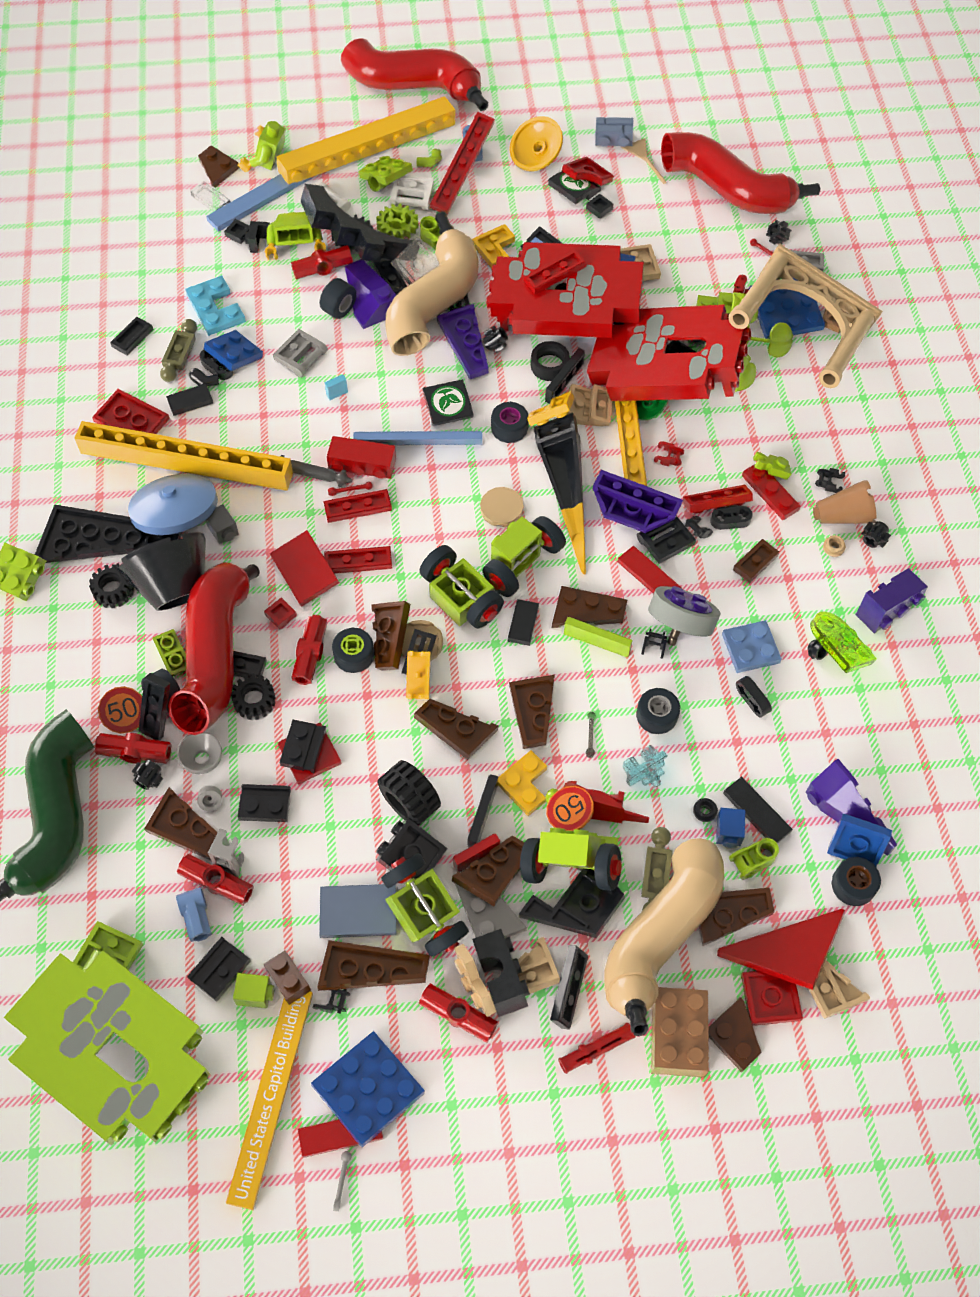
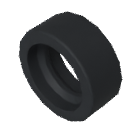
(544, 349)

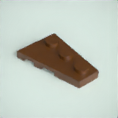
(588, 607)
(532, 708)
(181, 825)
(492, 873)

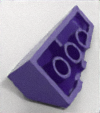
(372, 291)
(836, 794)

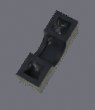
(506, 990)

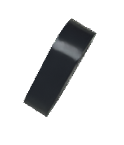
(213, 366)
(731, 517)
(753, 696)

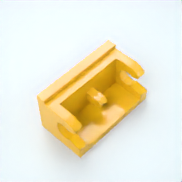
(418, 675)

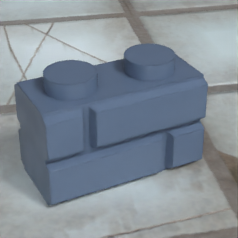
(614, 131)

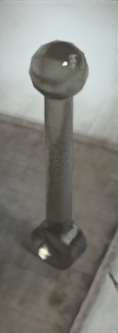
(590, 752)

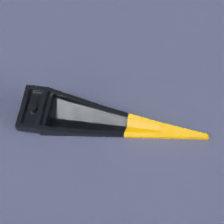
(561, 454)

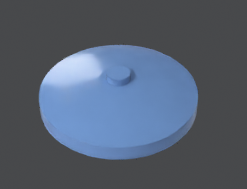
(172, 504)

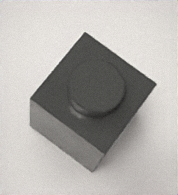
(222, 525)

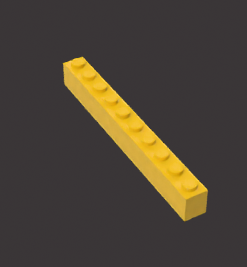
(366, 140)
(184, 455)

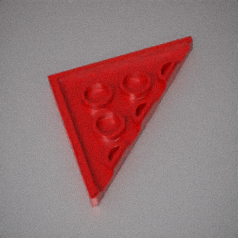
(790, 952)

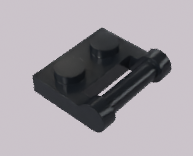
(669, 543)

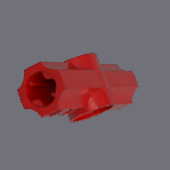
(321, 262)
(309, 649)
(133, 748)
(228, 886)
(472, 1022)

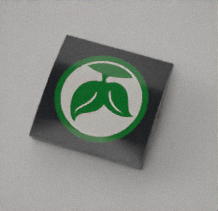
(573, 189)
(448, 402)

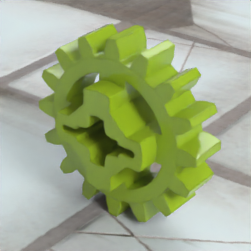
(396, 220)

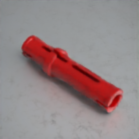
(596, 1048)

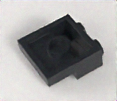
(407, 841)

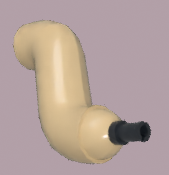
(433, 291)
(662, 929)

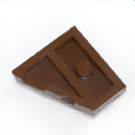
(217, 165)
(735, 1035)

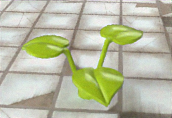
(779, 345)

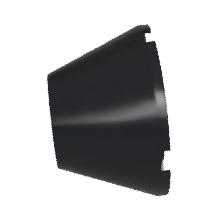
(166, 569)

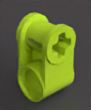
(429, 231)
(751, 860)

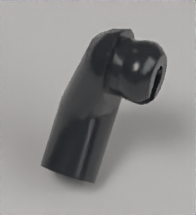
(200, 378)

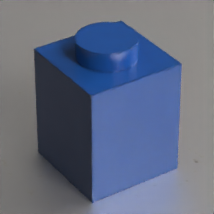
(730, 827)

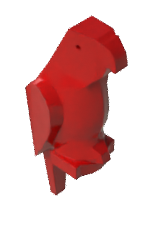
(610, 807)

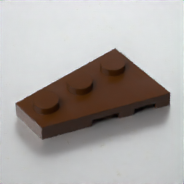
(390, 633)
(457, 730)
(736, 911)

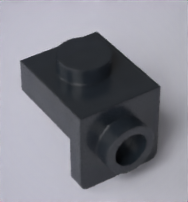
(257, 231)

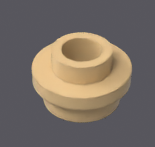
(835, 541)

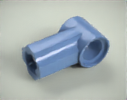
(193, 909)

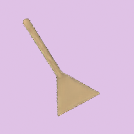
(639, 149)

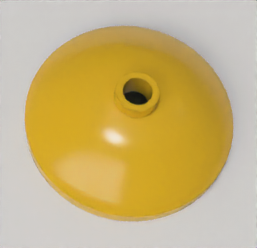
(532, 137)

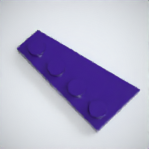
(463, 335)

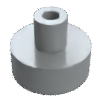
(209, 798)

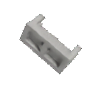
(223, 854)

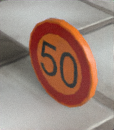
(120, 709)
(570, 808)

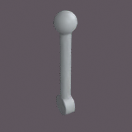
(345, 1157)

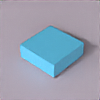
(336, 387)

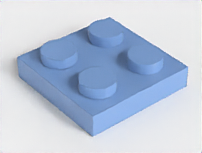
(751, 646)

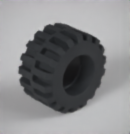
(409, 792)

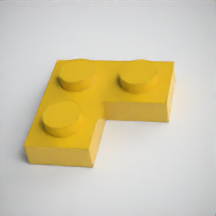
(490, 243)
(558, 407)
(518, 782)

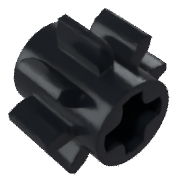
(778, 232)
(495, 339)
(876, 534)
(147, 774)

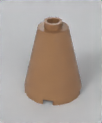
(847, 506)

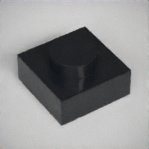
(599, 206)
(236, 231)

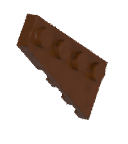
(369, 966)

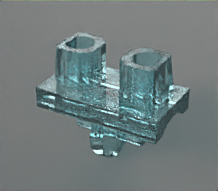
(650, 768)

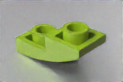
(171, 652)

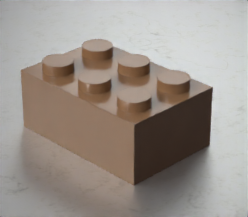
(680, 1033)

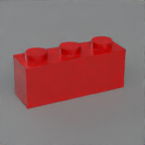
(361, 457)

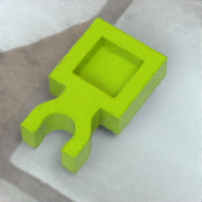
(775, 465)

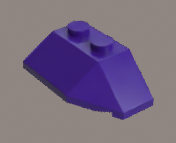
(634, 503)

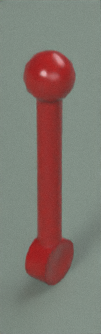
(753, 242)
(333, 491)

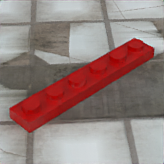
(462, 163)

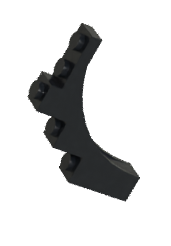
(326, 214)

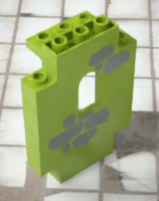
(71, 1018)

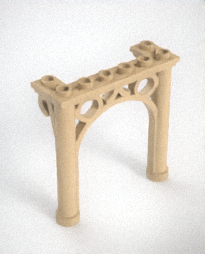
(824, 290)

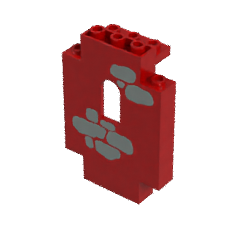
(588, 307)
(639, 369)

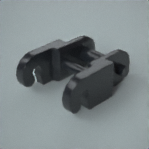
(828, 485)
(701, 532)
(656, 635)
(330, 1007)

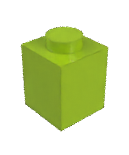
(253, 990)

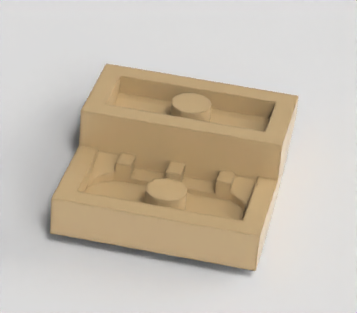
(591, 406)

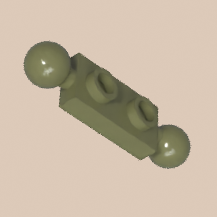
(178, 350)
(656, 865)

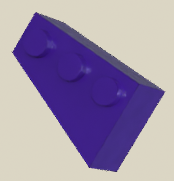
(892, 600)

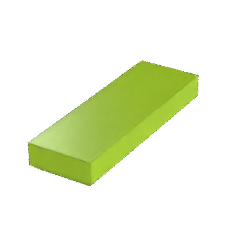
(597, 637)

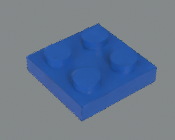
(233, 350)
(859, 839)

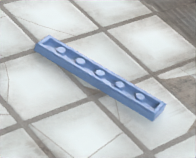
(251, 202)
(421, 437)

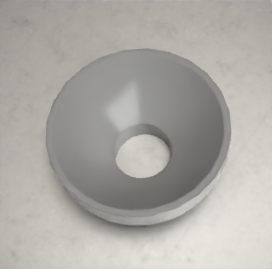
(196, 744)

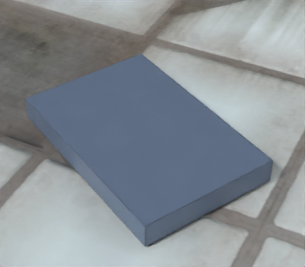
(356, 911)

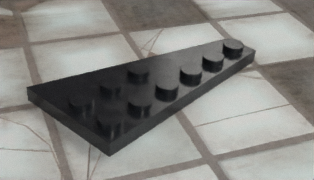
(90, 534)

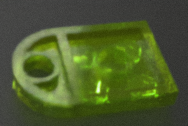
(841, 642)

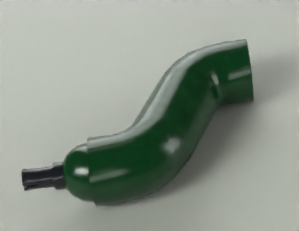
(53, 809)

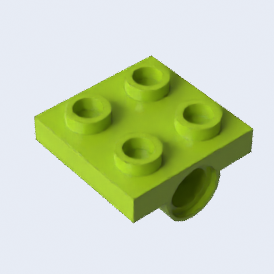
(384, 171)
(113, 942)

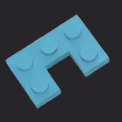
(202, 300)

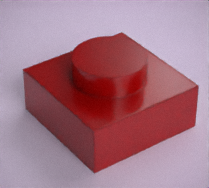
(280, 613)

